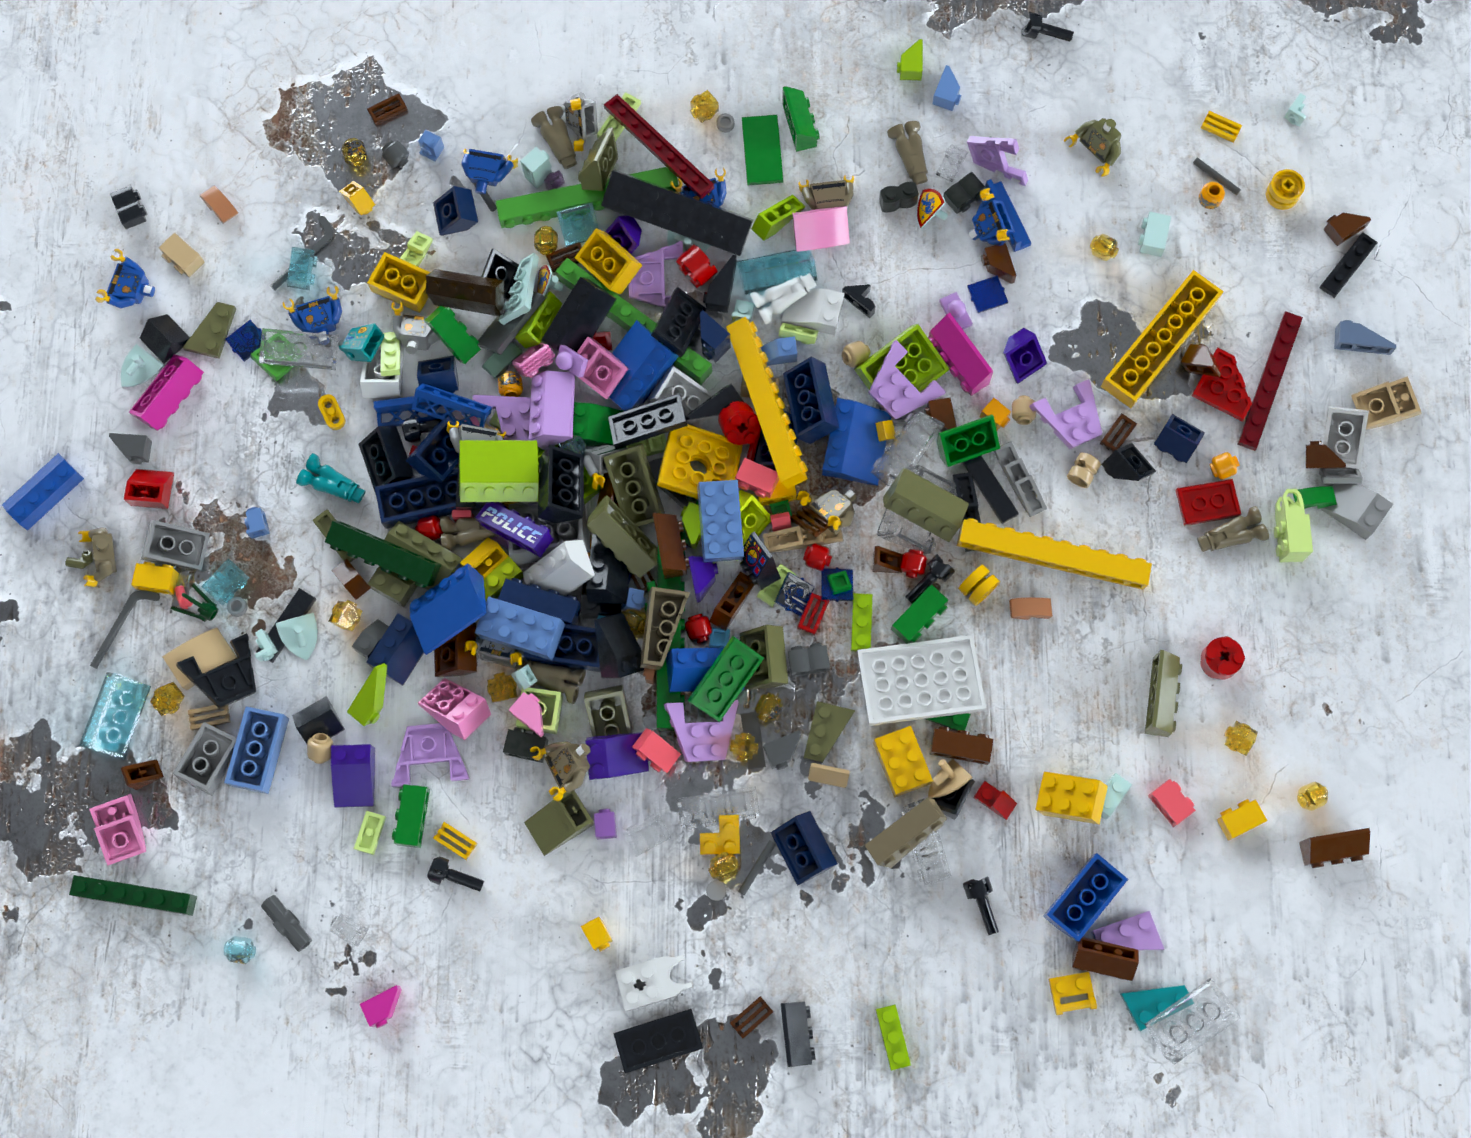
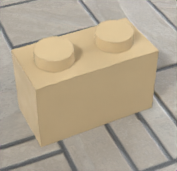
(181, 254)

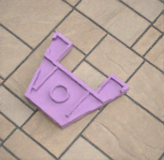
(990, 154)
(649, 281)
(895, 391)
(512, 414)
(1075, 424)
(704, 739)
(428, 745)

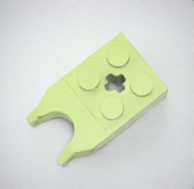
(1292, 529)

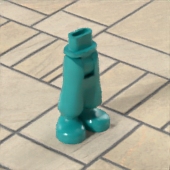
(329, 481)

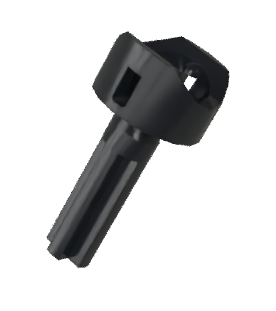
(1036, 26)
(423, 427)
(938, 570)
(439, 871)
(979, 891)

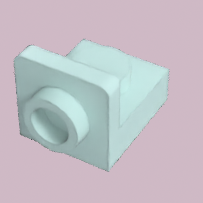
(1294, 113)
(742, 309)
(266, 644)
(524, 677)

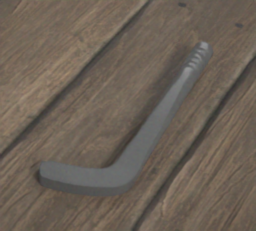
(328, 236)
(133, 598)

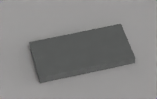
(499, 336)

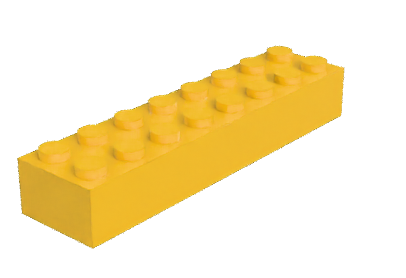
(1162, 339)

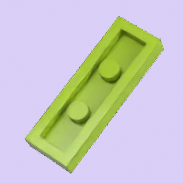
(861, 621)
(893, 1037)

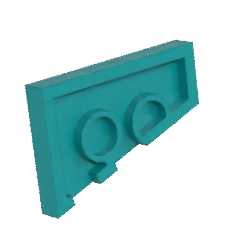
(1149, 1003)

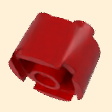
(696, 266)
(739, 423)
(1231, 652)

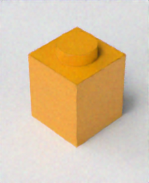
(999, 411)

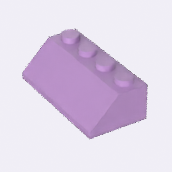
(551, 408)

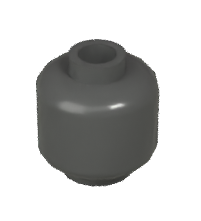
(395, 154)

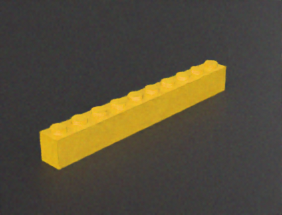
(767, 403)
(1054, 554)

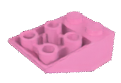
(455, 708)

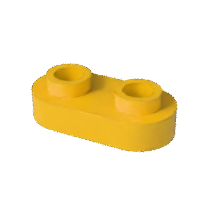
(331, 413)

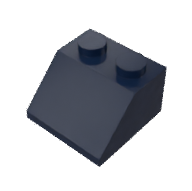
(455, 211)
(714, 338)
(439, 373)
(1179, 439)

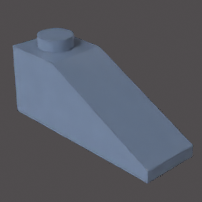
(1359, 338)

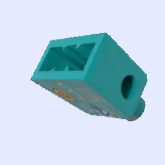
(362, 343)

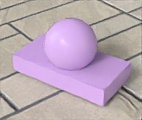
(953, 305)
(570, 360)

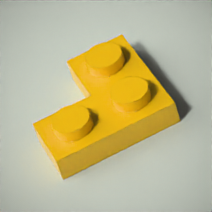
(726, 840)

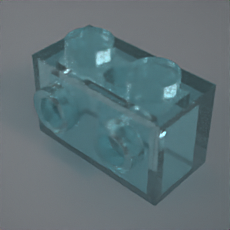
(301, 268)
(225, 582)

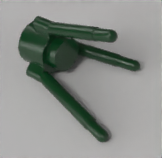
(207, 610)

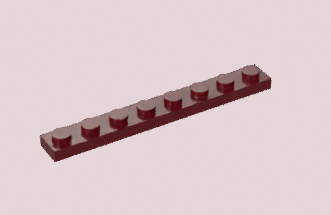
(659, 146)
(1270, 381)

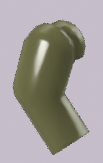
(86, 558)

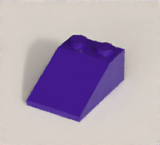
(614, 756)
(353, 775)

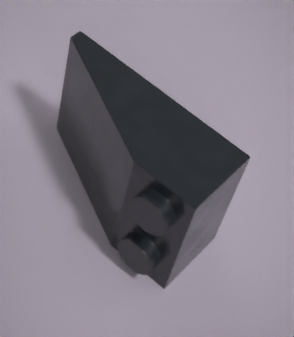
(617, 647)

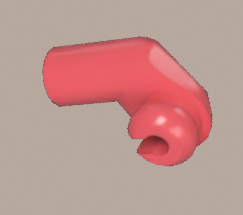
(183, 602)

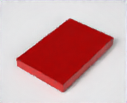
(1208, 502)

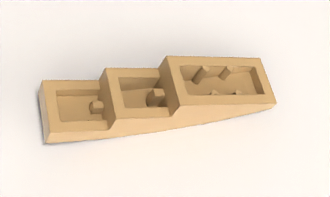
(797, 538)

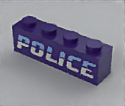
(515, 528)

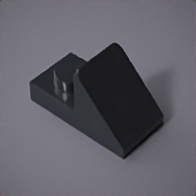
(856, 296)

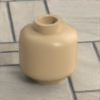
(855, 354)
(1021, 411)
(319, 748)

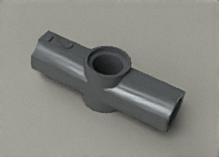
(286, 923)

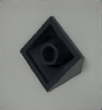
(501, 268)
(163, 337)
(318, 718)
(952, 803)

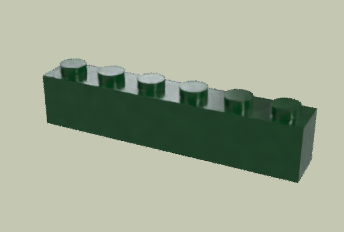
(382, 553)
(133, 895)

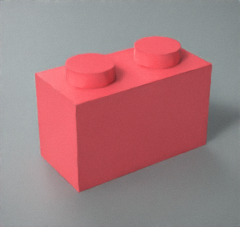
(757, 478)
(656, 750)
(1172, 802)

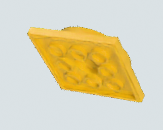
(700, 445)

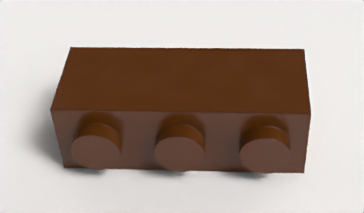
(961, 745)
(1105, 958)

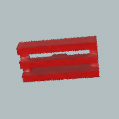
(807, 628)

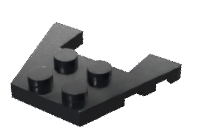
(225, 683)

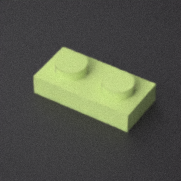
(802, 334)
(370, 832)

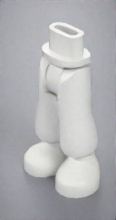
(782, 296)

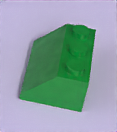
(799, 119)
(968, 441)

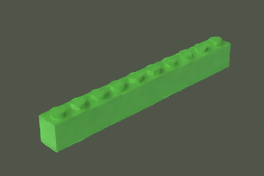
(546, 204)
(626, 315)

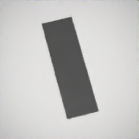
(751, 725)

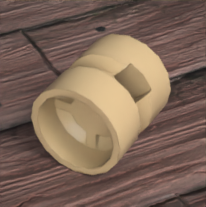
(1084, 469)

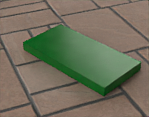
(762, 150)
(725, 679)

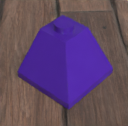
(626, 232)
(1024, 354)
(702, 576)

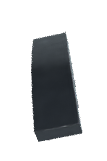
(966, 491)

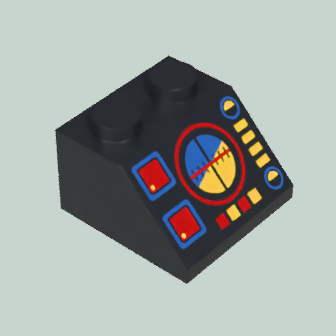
(759, 563)

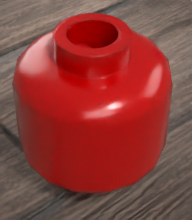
(429, 527)
(817, 556)
(913, 563)
(698, 627)

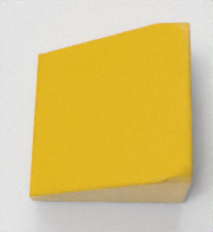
(885, 430)

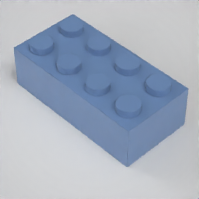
(720, 521)
(520, 628)
(256, 750)

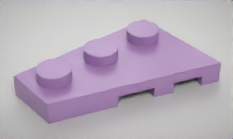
(1134, 932)

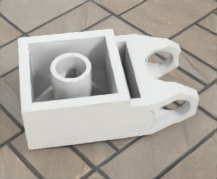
(657, 979)

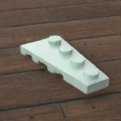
(522, 290)

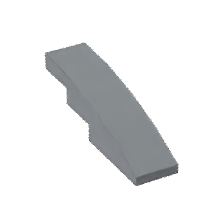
(1020, 480)

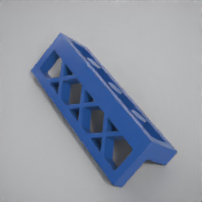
(1019, 239)
(452, 401)
(399, 405)

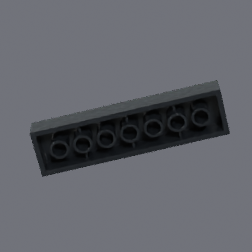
(677, 212)

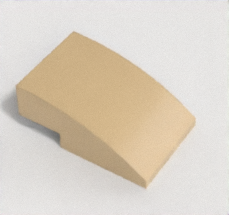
(1388, 403)
(208, 650)

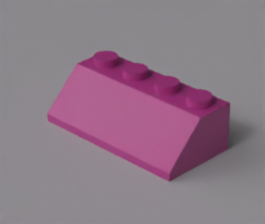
(960, 355)
(166, 392)

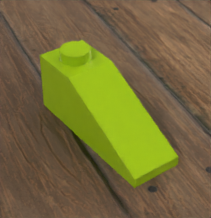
(776, 217)
(539, 322)
(370, 698)

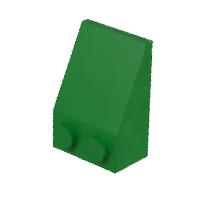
(592, 423)

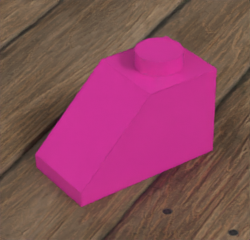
(381, 1007)

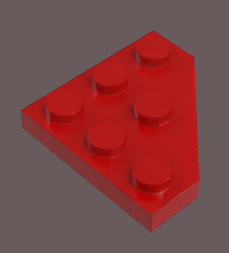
(1227, 391)

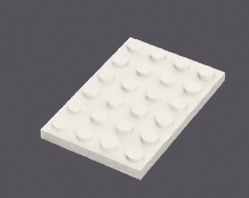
(921, 680)

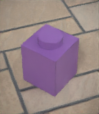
(605, 824)

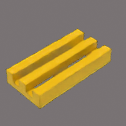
(1222, 124)
(441, 831)

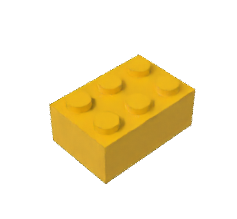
(608, 261)
(399, 282)
(902, 761)
(1071, 797)

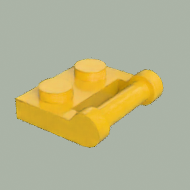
(1070, 986)

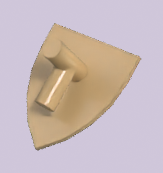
(948, 779)

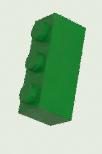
(453, 334)
(920, 615)
(411, 816)

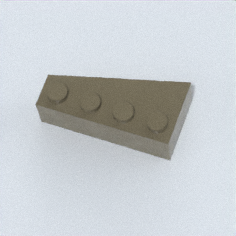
(661, 622)
(906, 833)

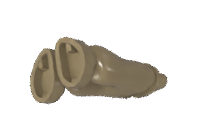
(556, 135)
(910, 150)
(468, 529)
(1235, 532)
(553, 678)

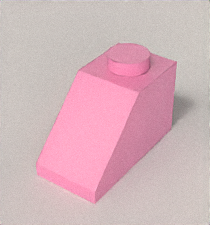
(529, 712)

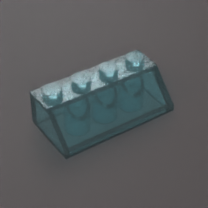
(774, 269)
(115, 715)

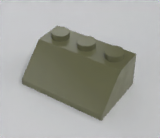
(599, 162)
(770, 644)

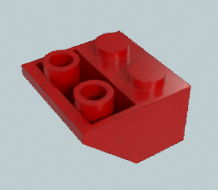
(149, 488)

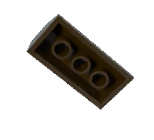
(465, 292)

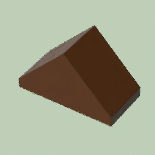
(886, 560)
(351, 579)
(142, 774)

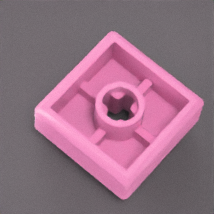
(533, 359)

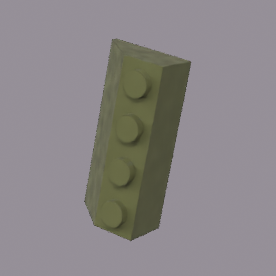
(634, 484)
(925, 504)
(623, 537)
(414, 541)
(1162, 694)

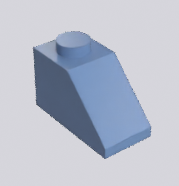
(947, 91)
(781, 351)

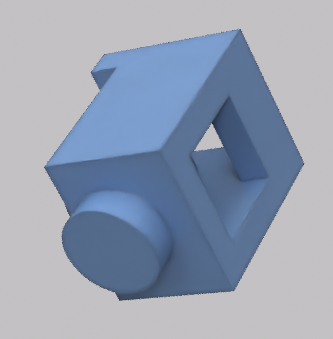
(430, 145)
(256, 523)
(634, 600)

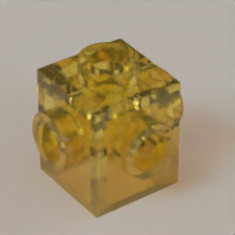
(704, 106)
(345, 615)
(502, 687)
(167, 699)
(1240, 737)
(744, 739)

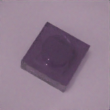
(554, 180)

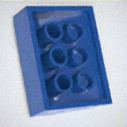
(646, 365)
(855, 443)
(448, 607)

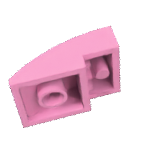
(820, 228)
(602, 369)
(118, 829)

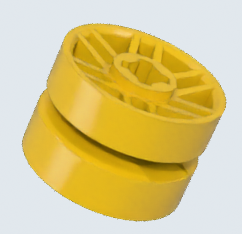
(1285, 189)
(979, 585)

